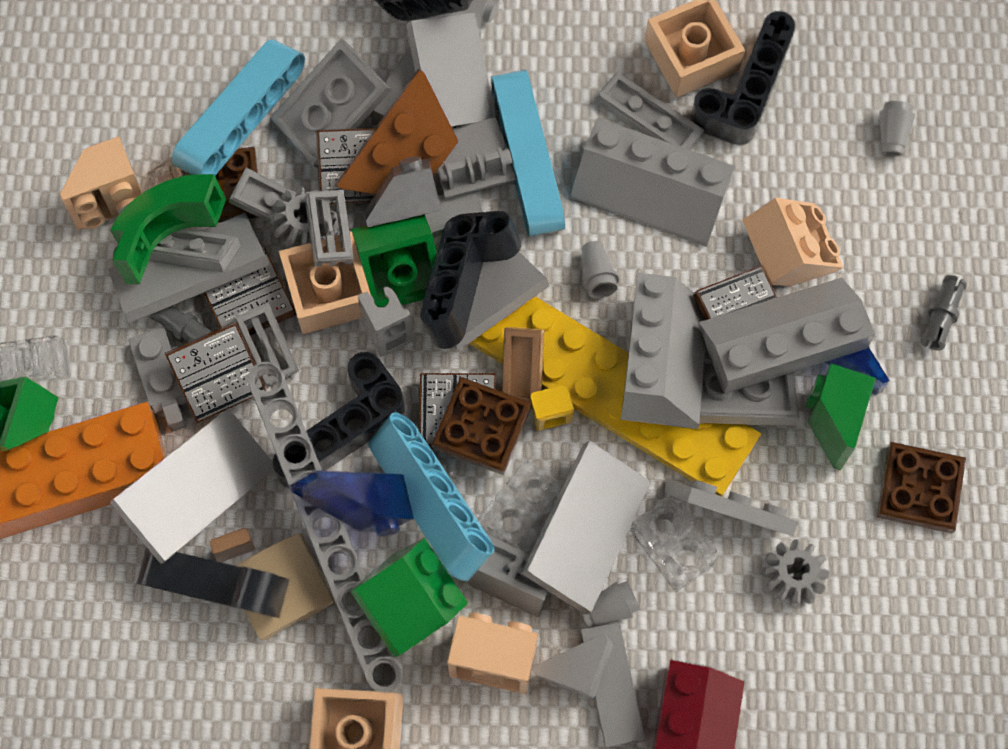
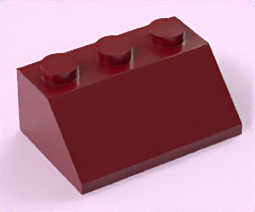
(698, 708)

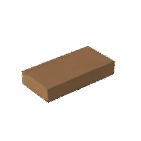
(522, 361)

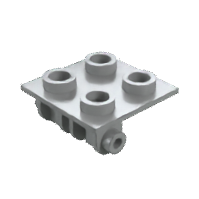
(476, 160)

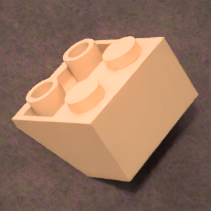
(100, 184)
(792, 242)

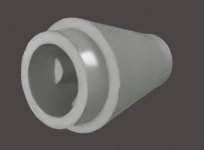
(895, 127)
(597, 270)
(612, 605)

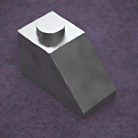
(404, 193)

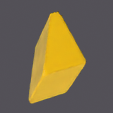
(551, 407)

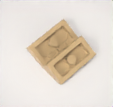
(306, 589)

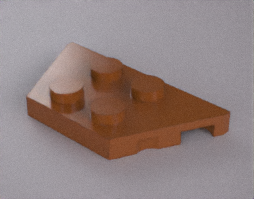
(409, 129)

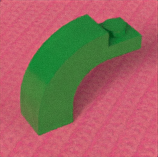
(159, 212)

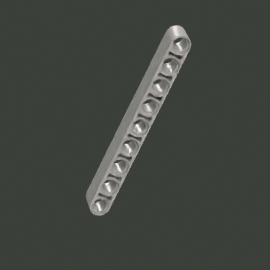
(339, 541)

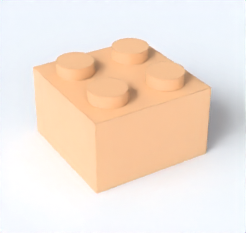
(694, 45)
(323, 293)
(492, 653)
(356, 719)

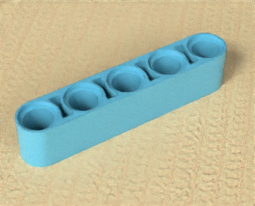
(238, 109)
(529, 153)
(433, 497)

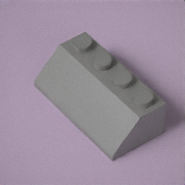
(652, 181)
(786, 334)
(664, 355)

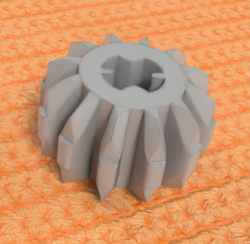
(286, 217)
(802, 559)

